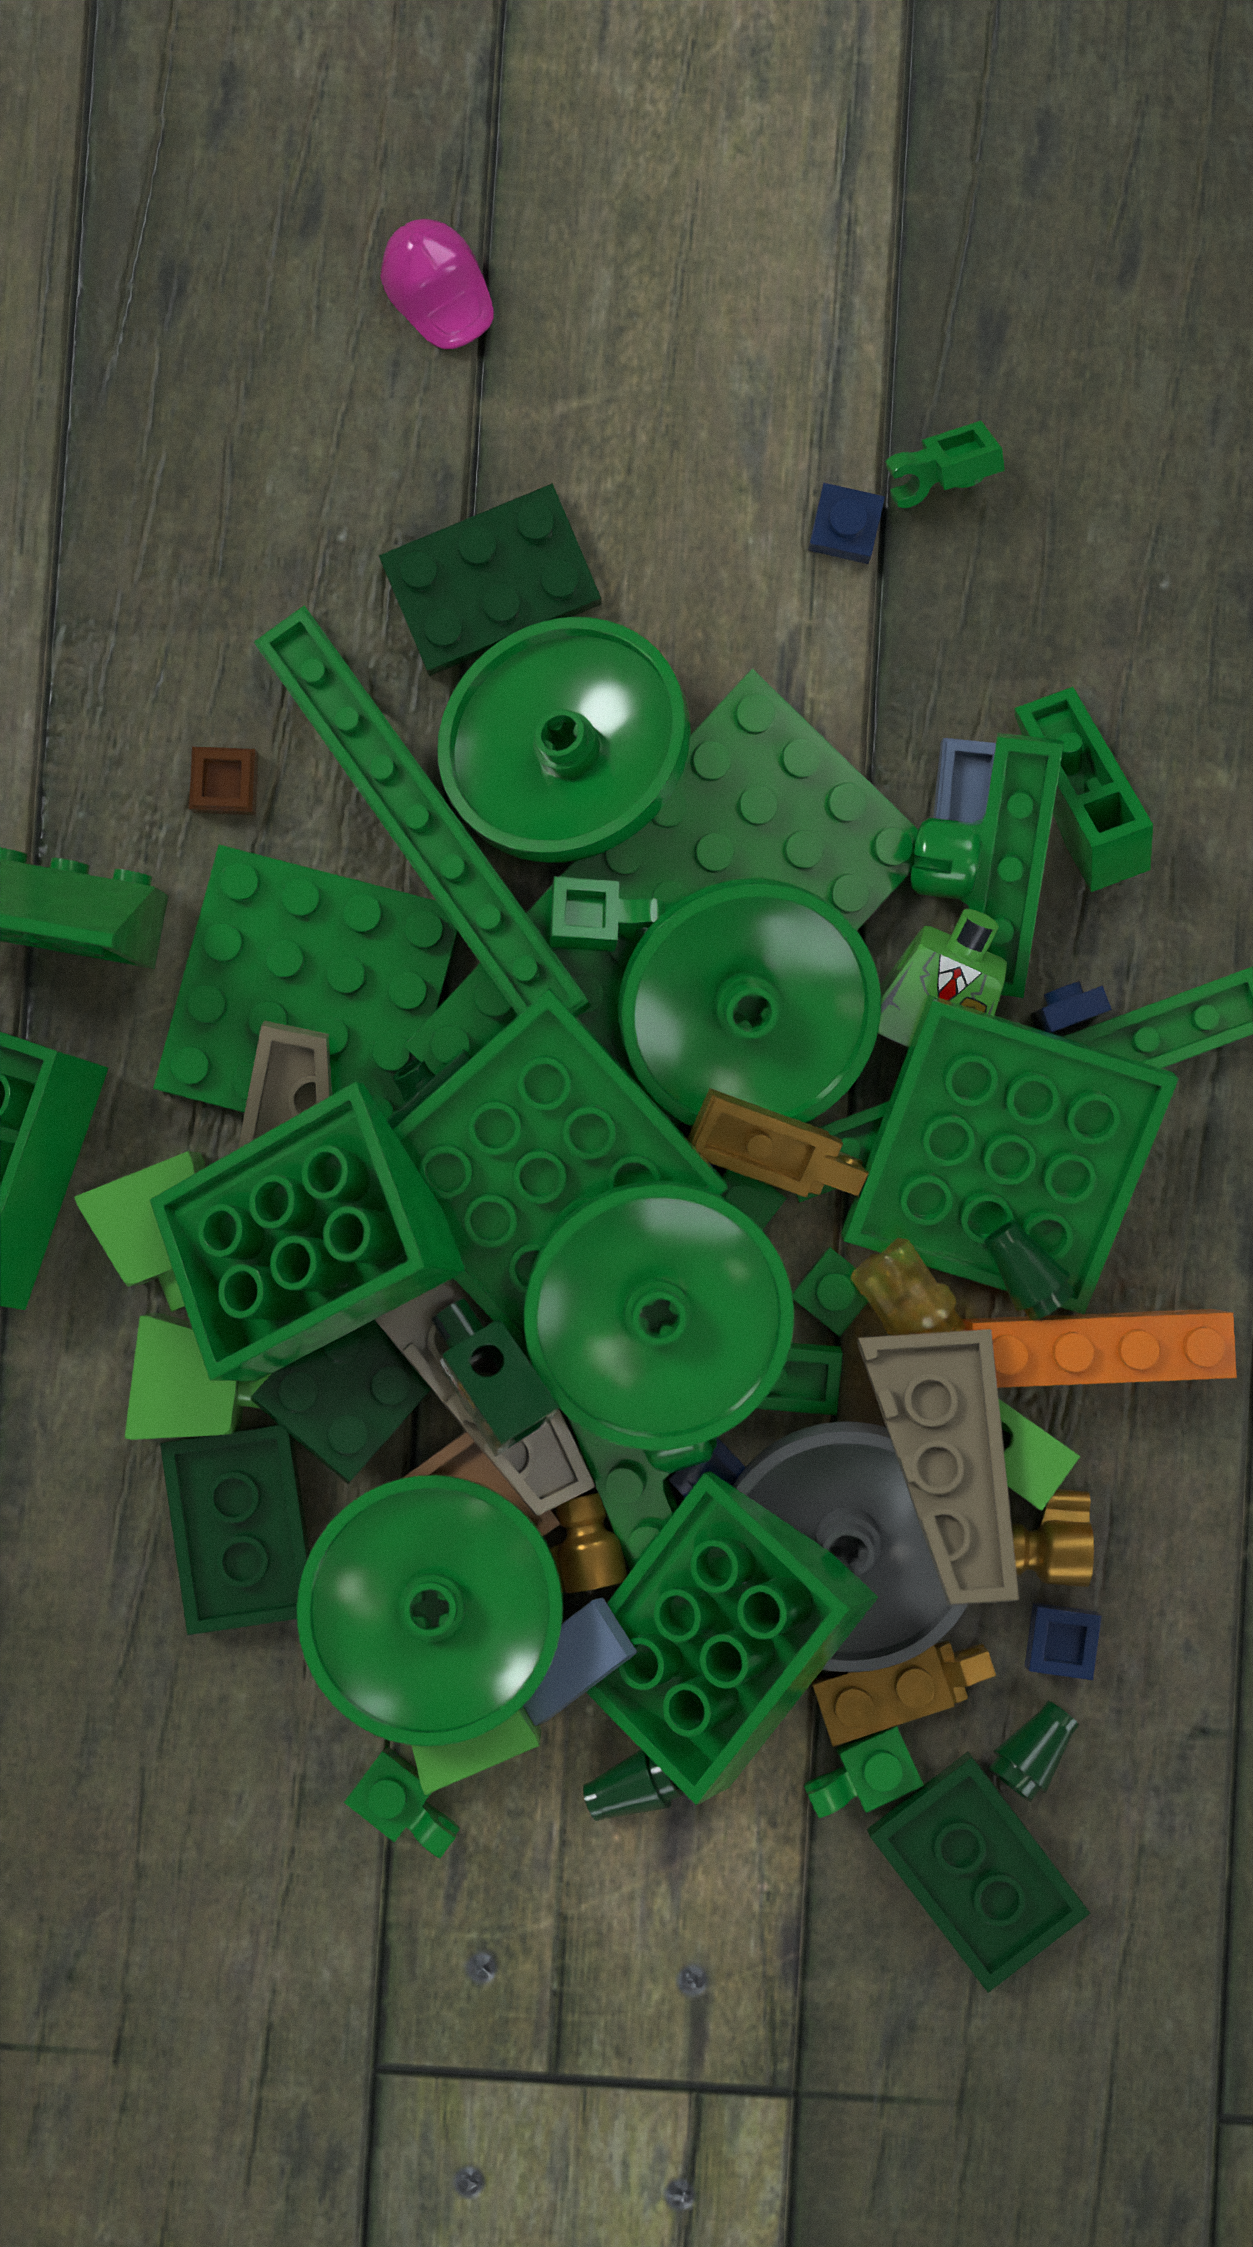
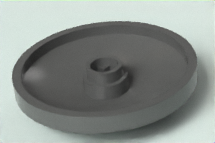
(852, 1499)

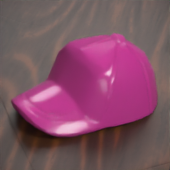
(436, 283)

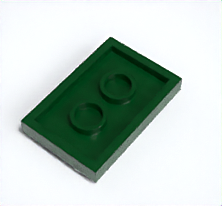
(490, 578)
(344, 1398)
(236, 1527)
(978, 1871)

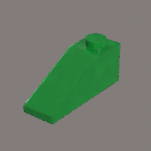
(1093, 799)

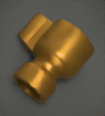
(1062, 1545)
(591, 1553)

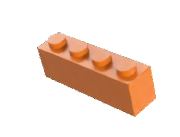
(1111, 1347)

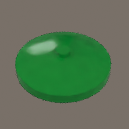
(564, 739)
(750, 997)
(658, 1315)
(429, 1610)

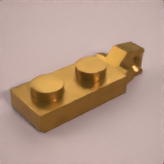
(773, 1147)
(886, 1697)

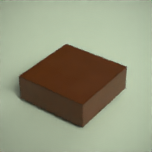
(223, 780)

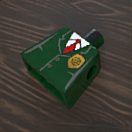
(502, 1405)

